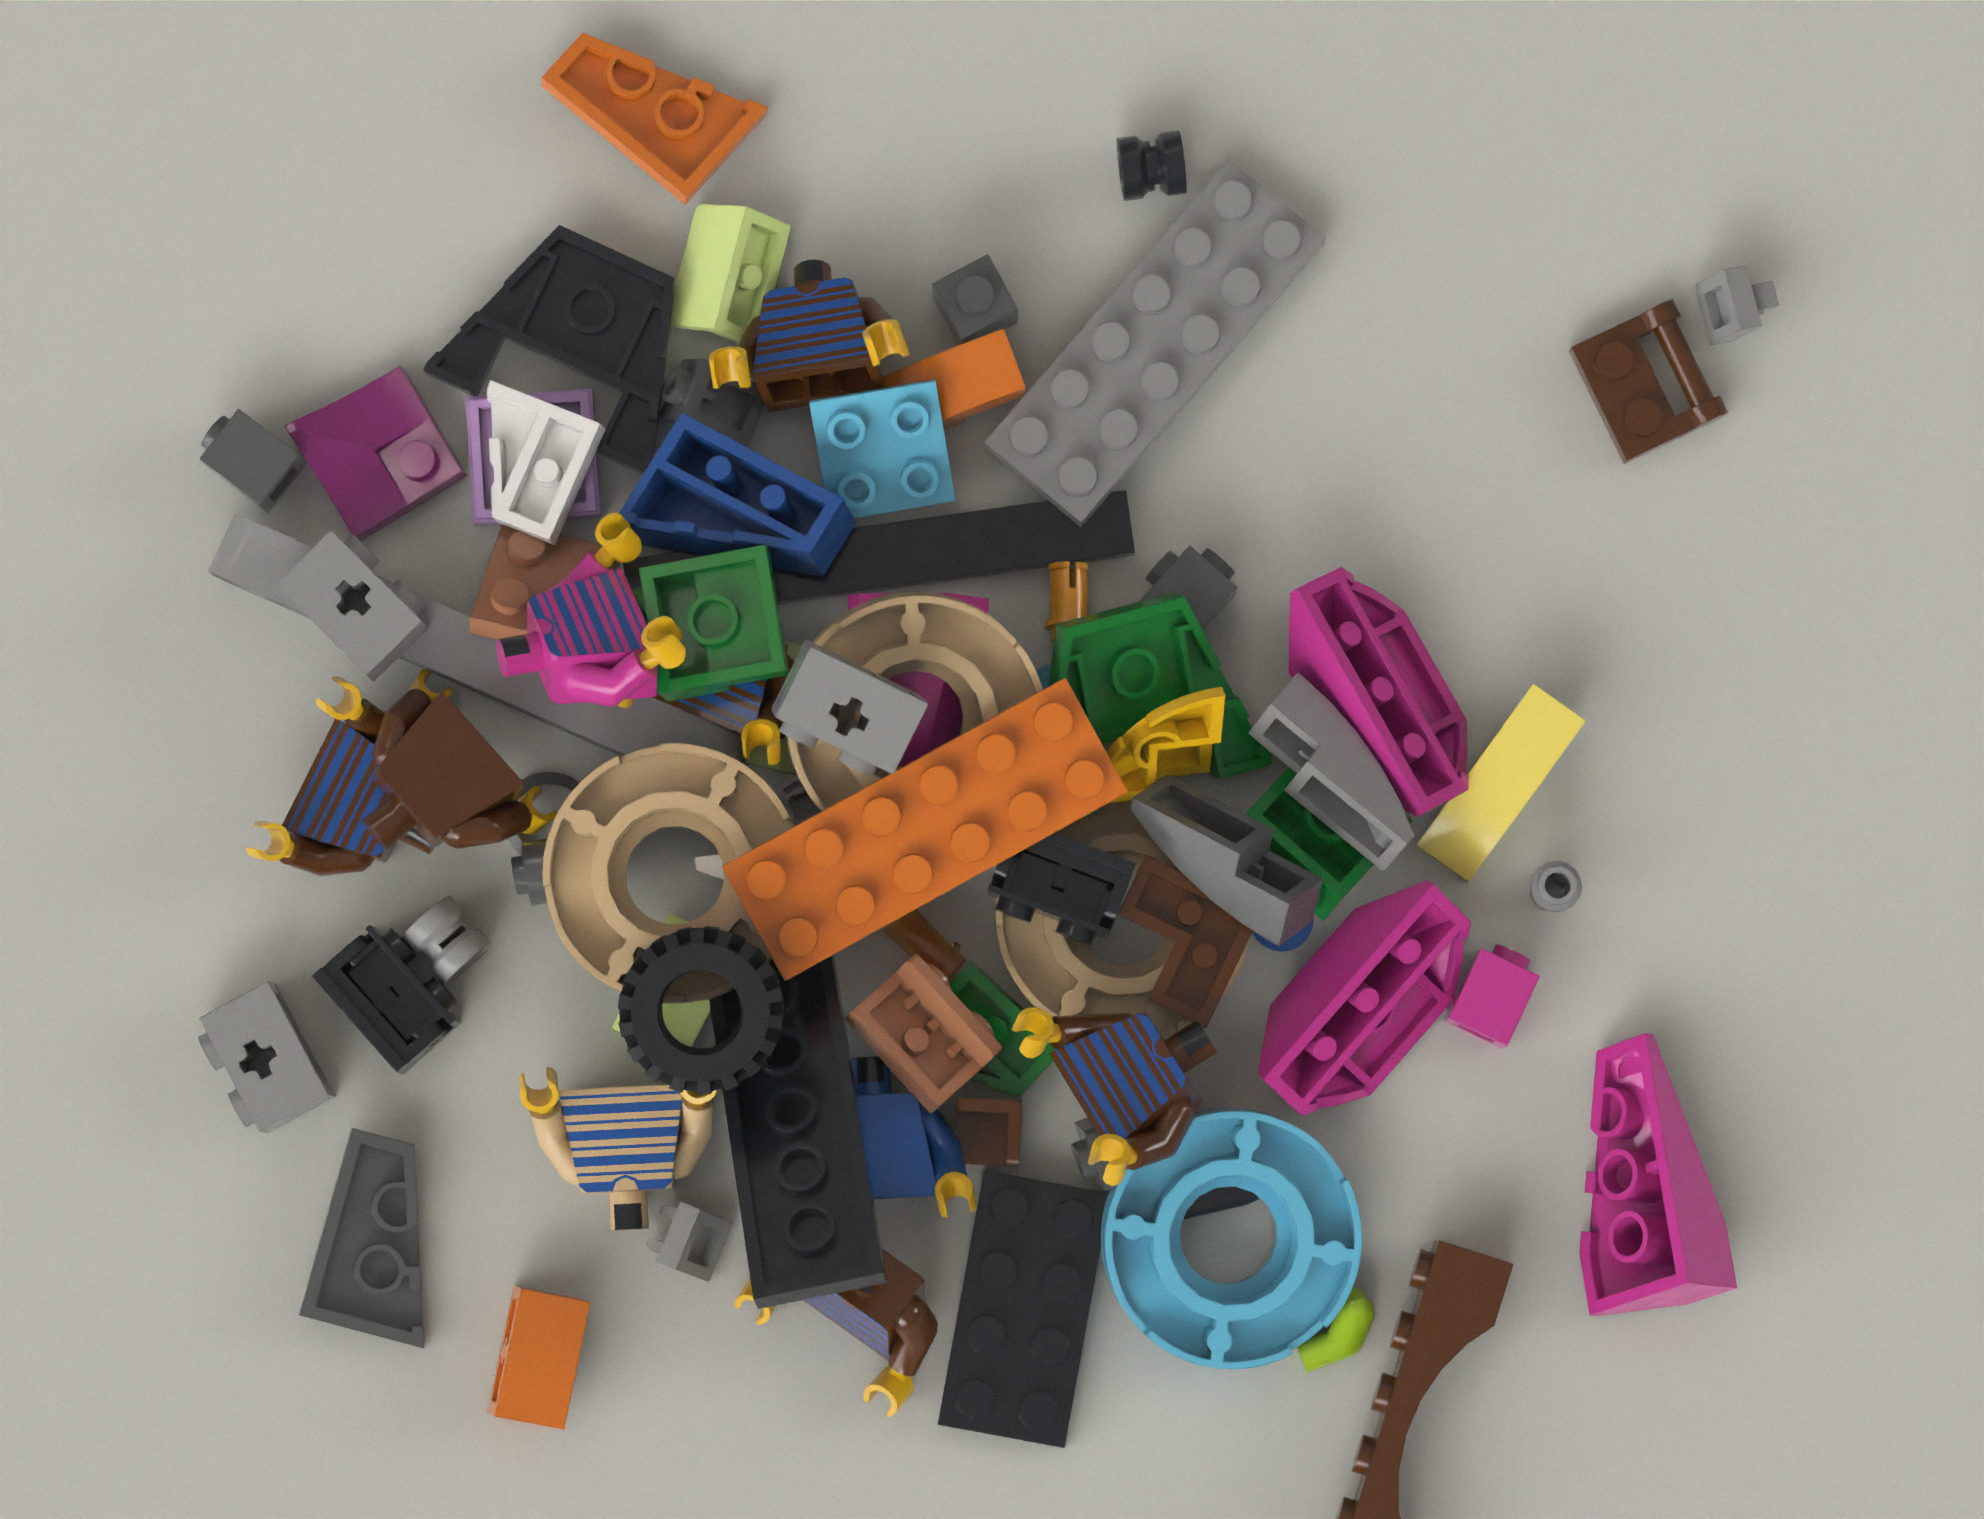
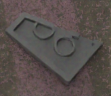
(369, 1244)

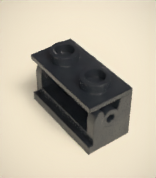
(1065, 883)
(388, 998)

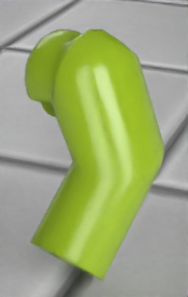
(1344, 1336)

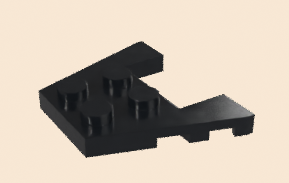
(588, 314)

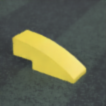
(1501, 782)

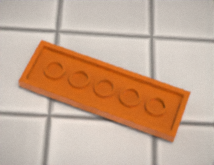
(924, 829)

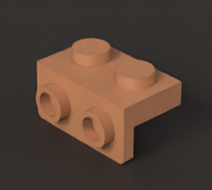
(924, 1032)

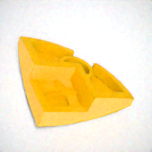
(1169, 741)

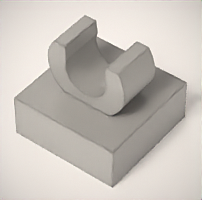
(1733, 304)
(692, 1240)

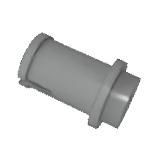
(1568, 879)

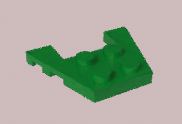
(1142, 658)

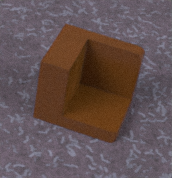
(989, 1131)

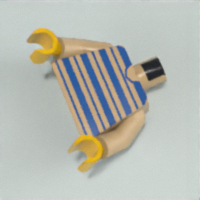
(620, 1140)

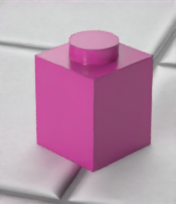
(1493, 995)

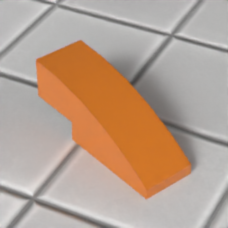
(968, 377)

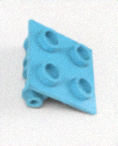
(884, 448)

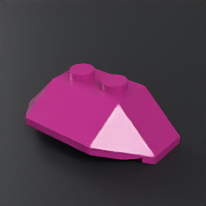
(1384, 683)
(1364, 999)

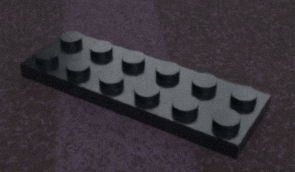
(802, 1150)

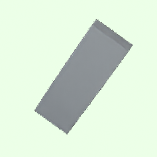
(1334, 772)

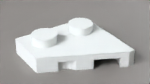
(537, 461)

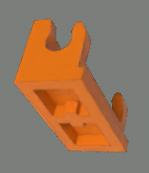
(538, 1357)

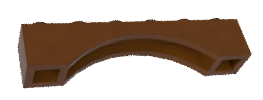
(1454, 1306)

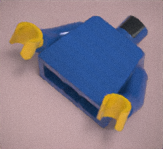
(905, 1144)

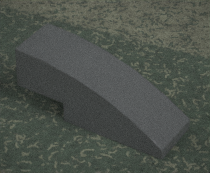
(1228, 858)

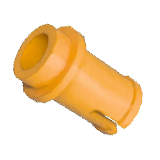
(1067, 593)

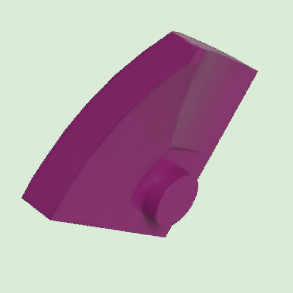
(377, 452)

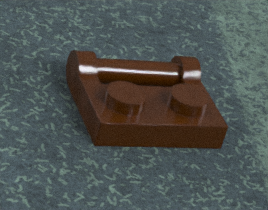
(1627, 387)

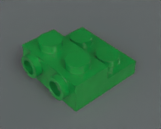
(725, 616)
(1310, 844)

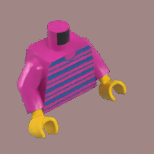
(591, 633)

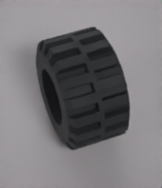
(687, 1066)

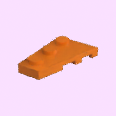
(656, 118)

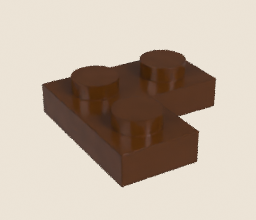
(1204, 938)

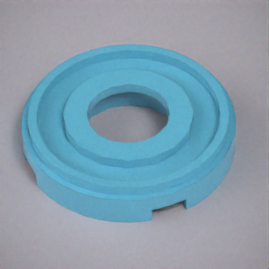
(1295, 1289)

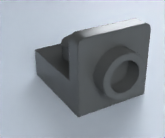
(727, 410)

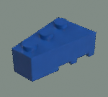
(721, 497)

